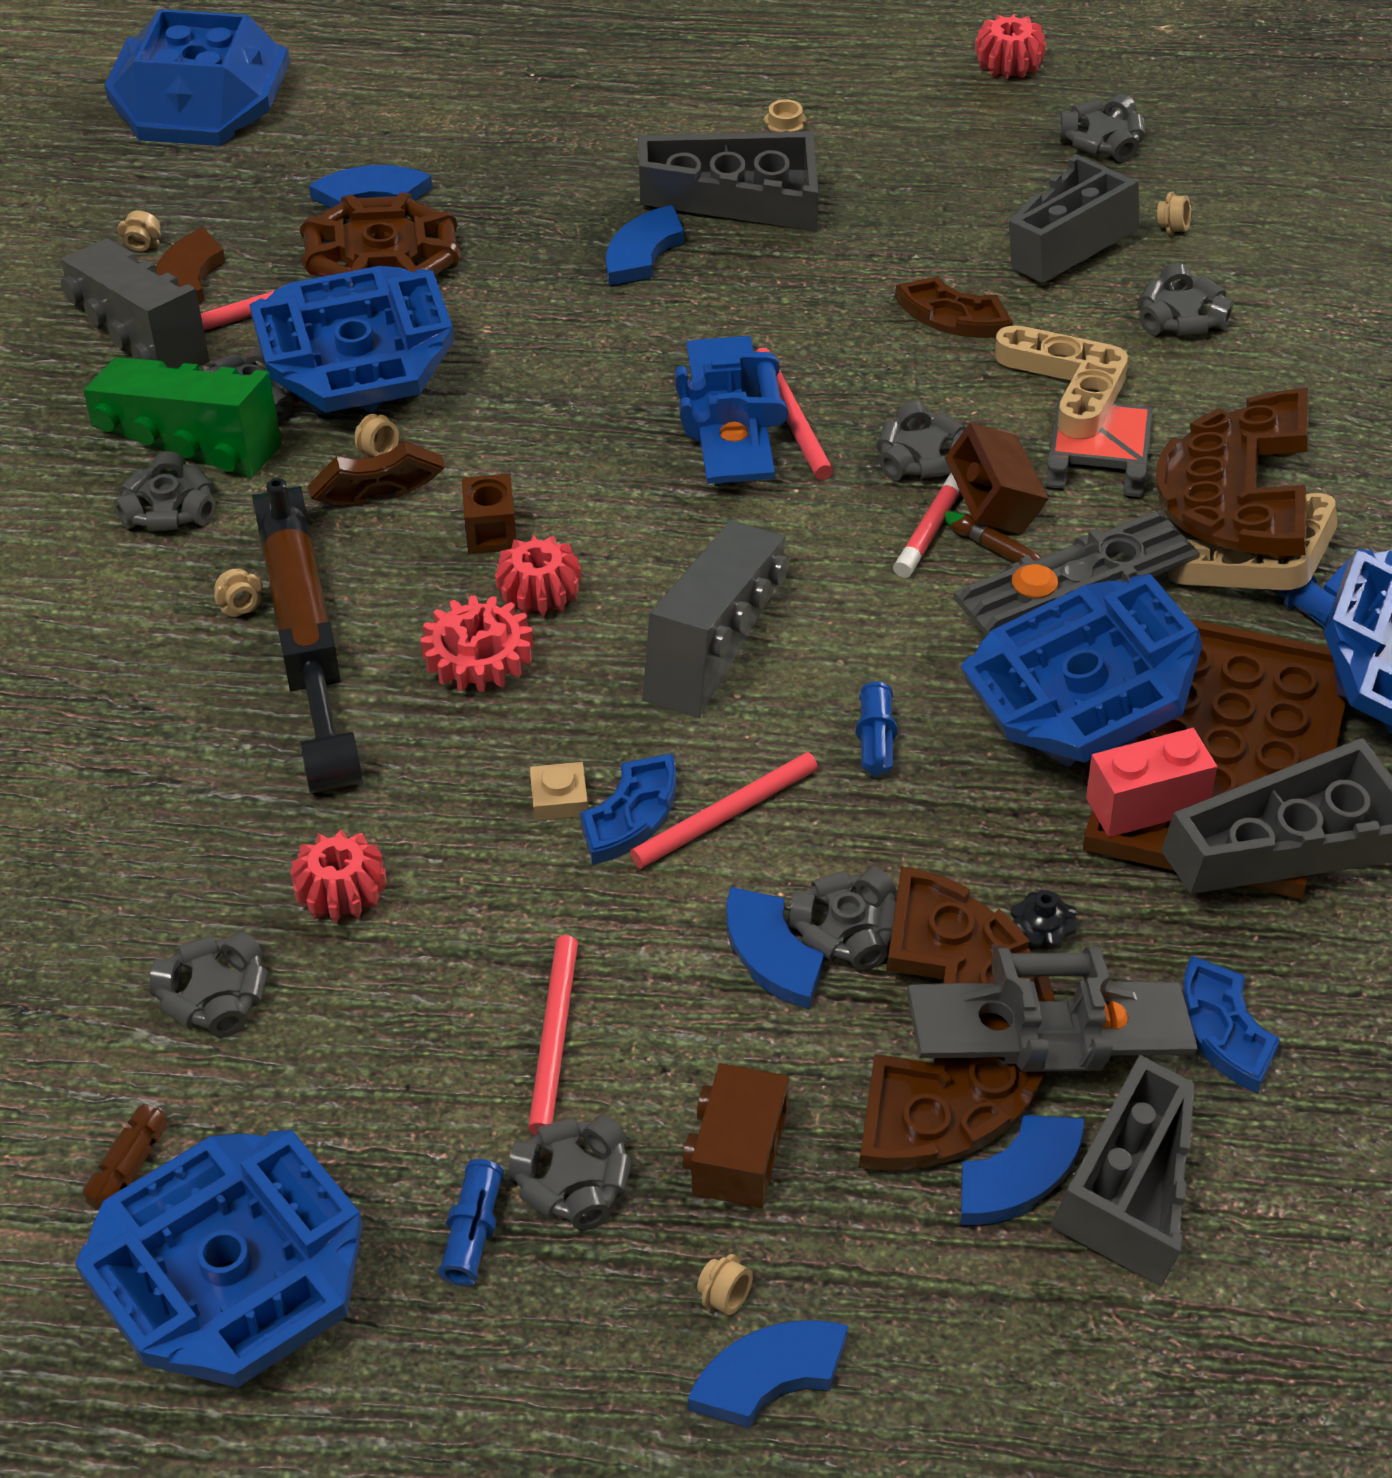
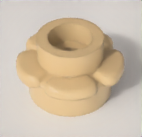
(785, 116)
(1174, 213)
(140, 231)
(376, 436)
(232, 583)
(724, 1284)

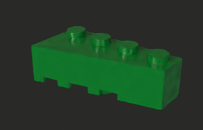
(188, 411)

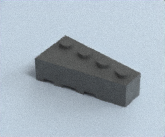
(733, 175)
(136, 304)
(710, 615)
(1288, 824)

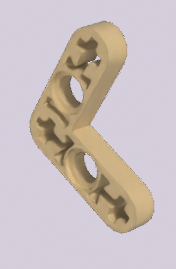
(1086, 364)
(1249, 570)

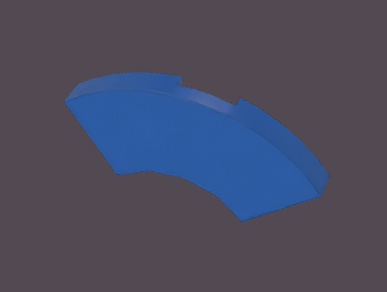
(370, 182)
(639, 244)
(633, 810)
(769, 949)
(1224, 1027)
(1023, 1173)
(766, 1366)

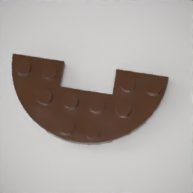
(1212, 477)
(950, 1107)

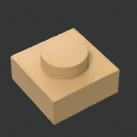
(558, 790)

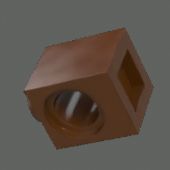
(488, 513)

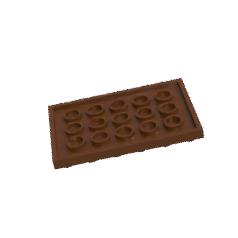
(1257, 710)

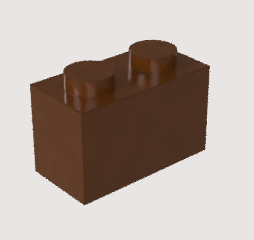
(996, 478)
(738, 1135)

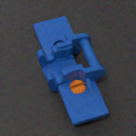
(725, 409)

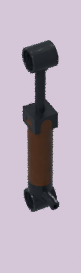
(305, 632)

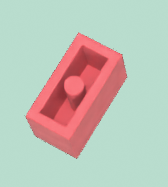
(1149, 781)

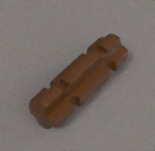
(126, 1155)

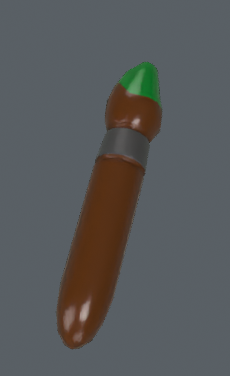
(965, 526)

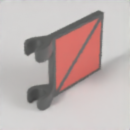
(1118, 444)

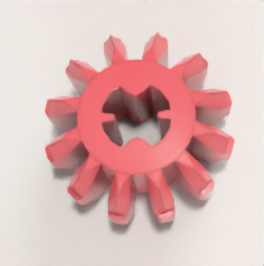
(1010, 46)
(538, 575)
(338, 876)

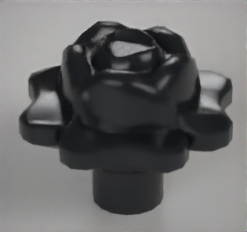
(1044, 918)

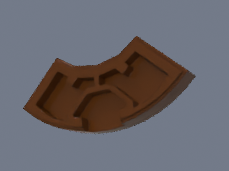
(192, 259)
(951, 310)
(397, 471)

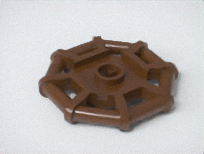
(379, 236)

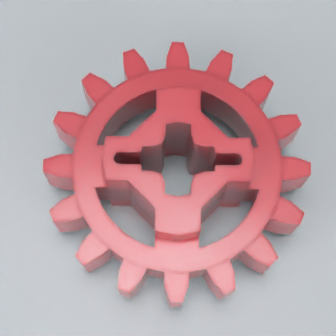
(477, 643)

